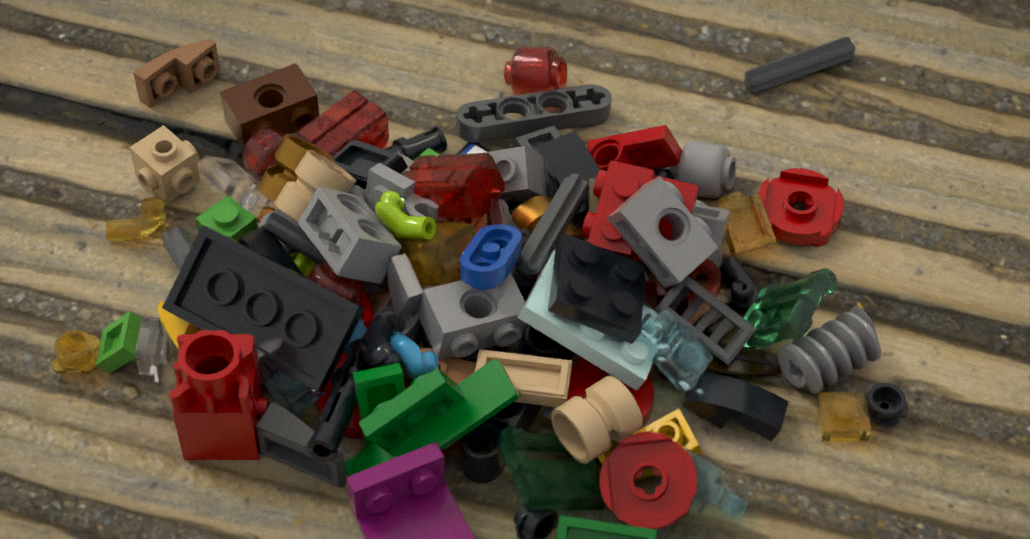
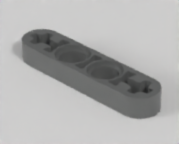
(581, 107)

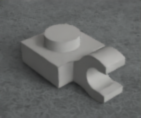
(385, 179)

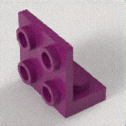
(407, 499)

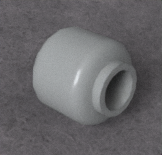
(706, 166)

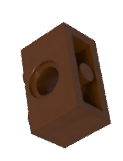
(270, 101)

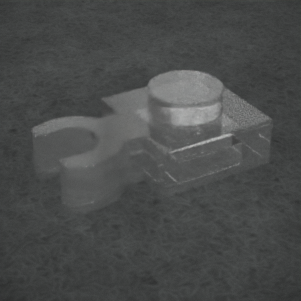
(230, 179)

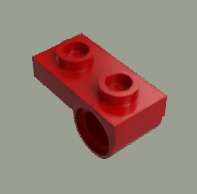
(642, 148)

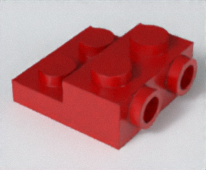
(614, 189)

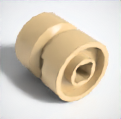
(311, 172)
(592, 422)

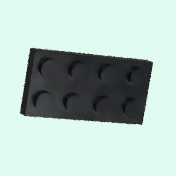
(293, 319)

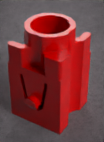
(218, 396)

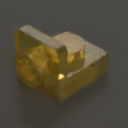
(747, 224)

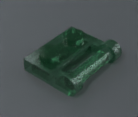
(787, 309)
(549, 482)

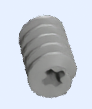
(830, 351)

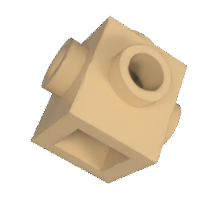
(165, 164)

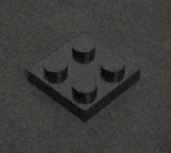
(597, 288)

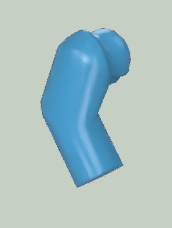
(412, 359)

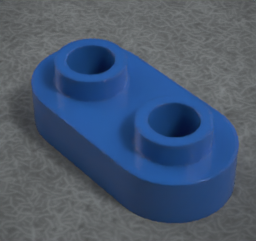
(490, 256)

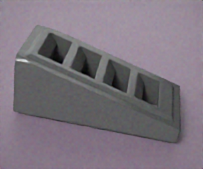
(676, 296)
(285, 440)

